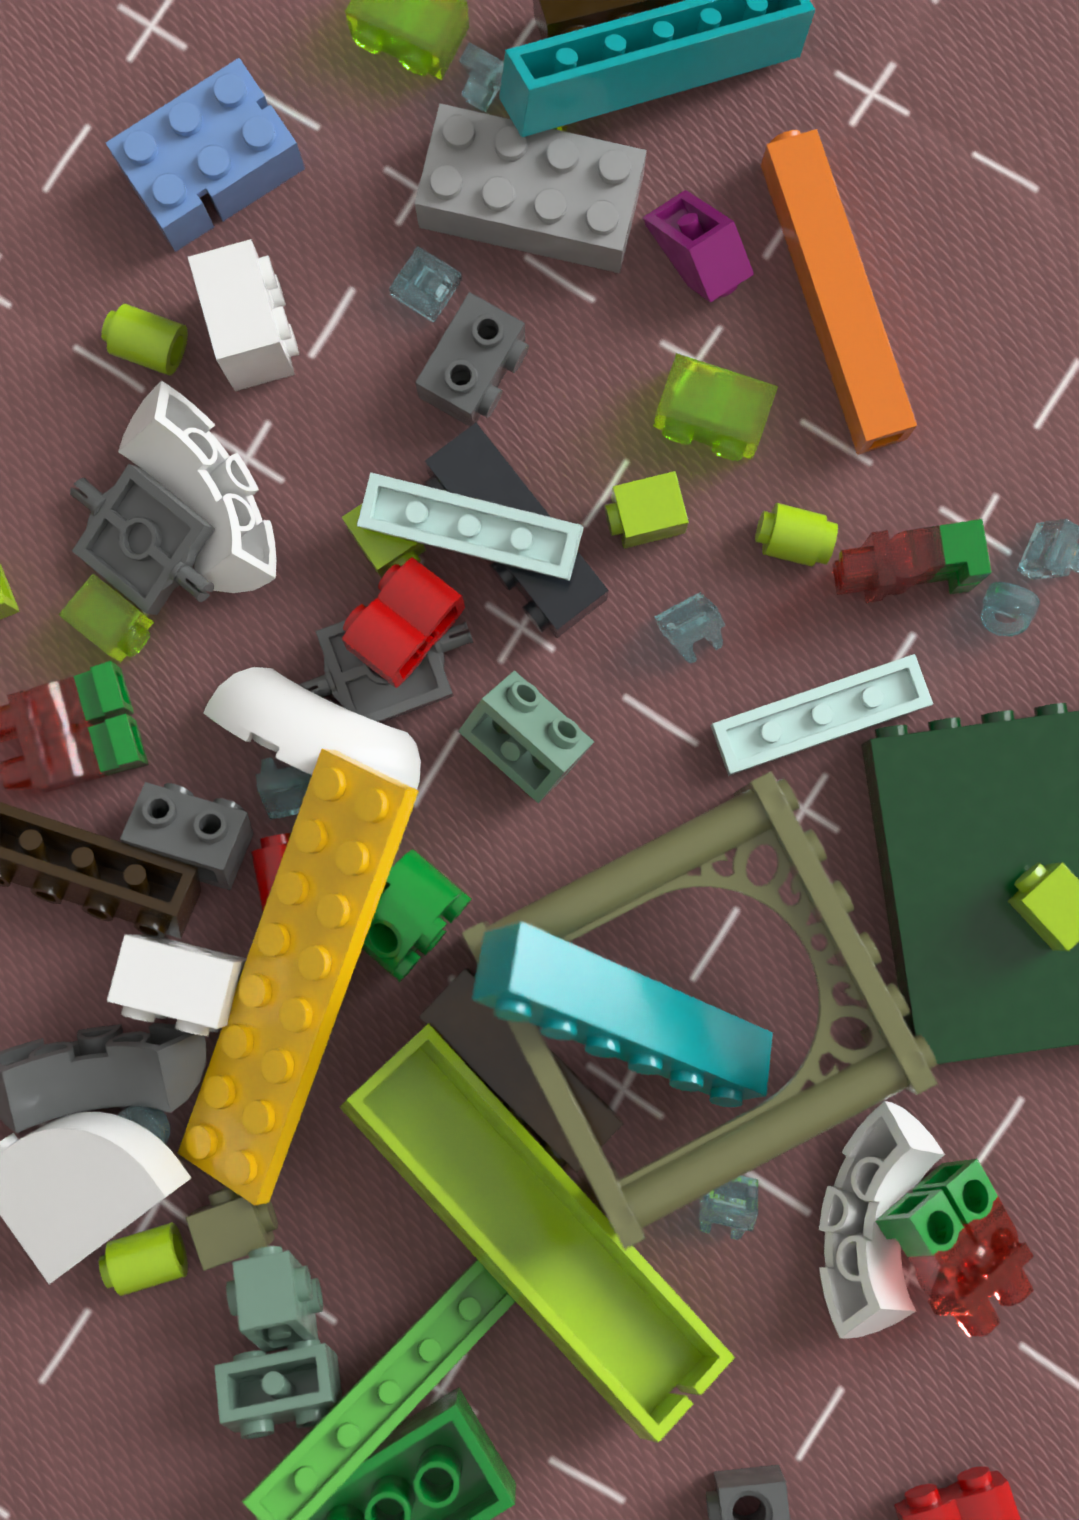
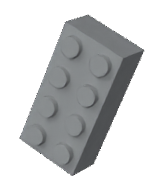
(529, 193)

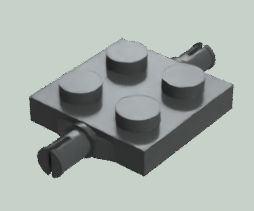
(142, 539)
(368, 693)

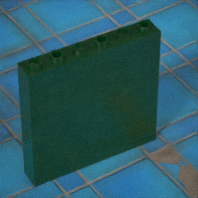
(953, 833)

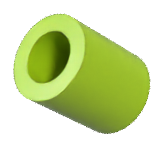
(145, 338)
(144, 1260)

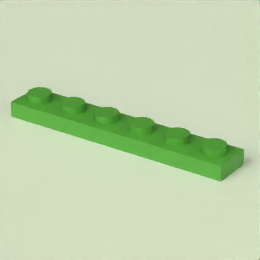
(381, 1398)

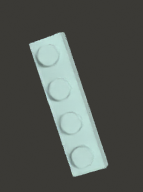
(470, 526)
(821, 714)

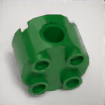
(412, 914)

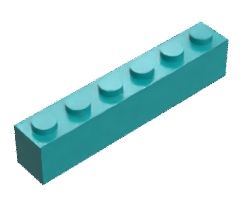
(647, 58)
(621, 1015)

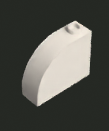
(81, 1185)

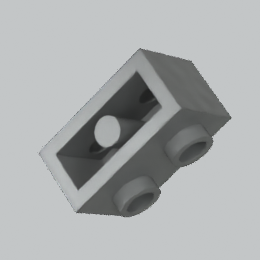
(472, 361)
(191, 831)

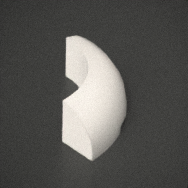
(176, 448)
(299, 723)
(862, 1267)

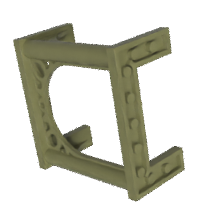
(883, 1067)

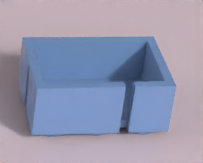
(206, 141)

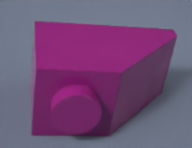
(700, 245)

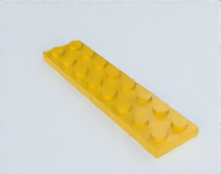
(296, 974)

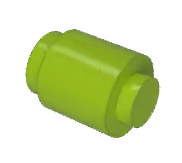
(796, 535)

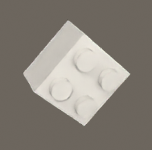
(244, 314)
(176, 982)

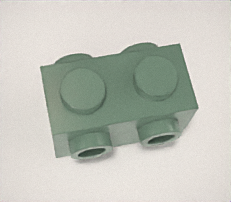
(525, 736)
(274, 1298)
(277, 1388)

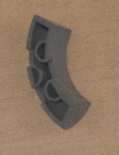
(99, 1073)

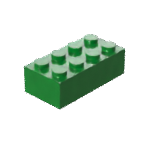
(428, 1470)

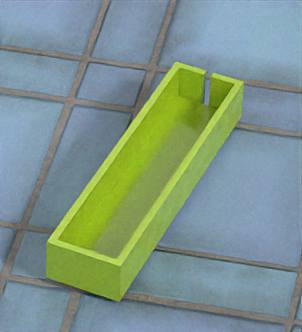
(537, 1234)

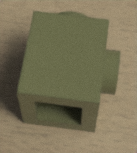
(230, 1228)

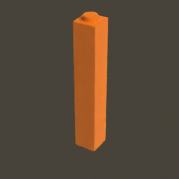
(837, 291)

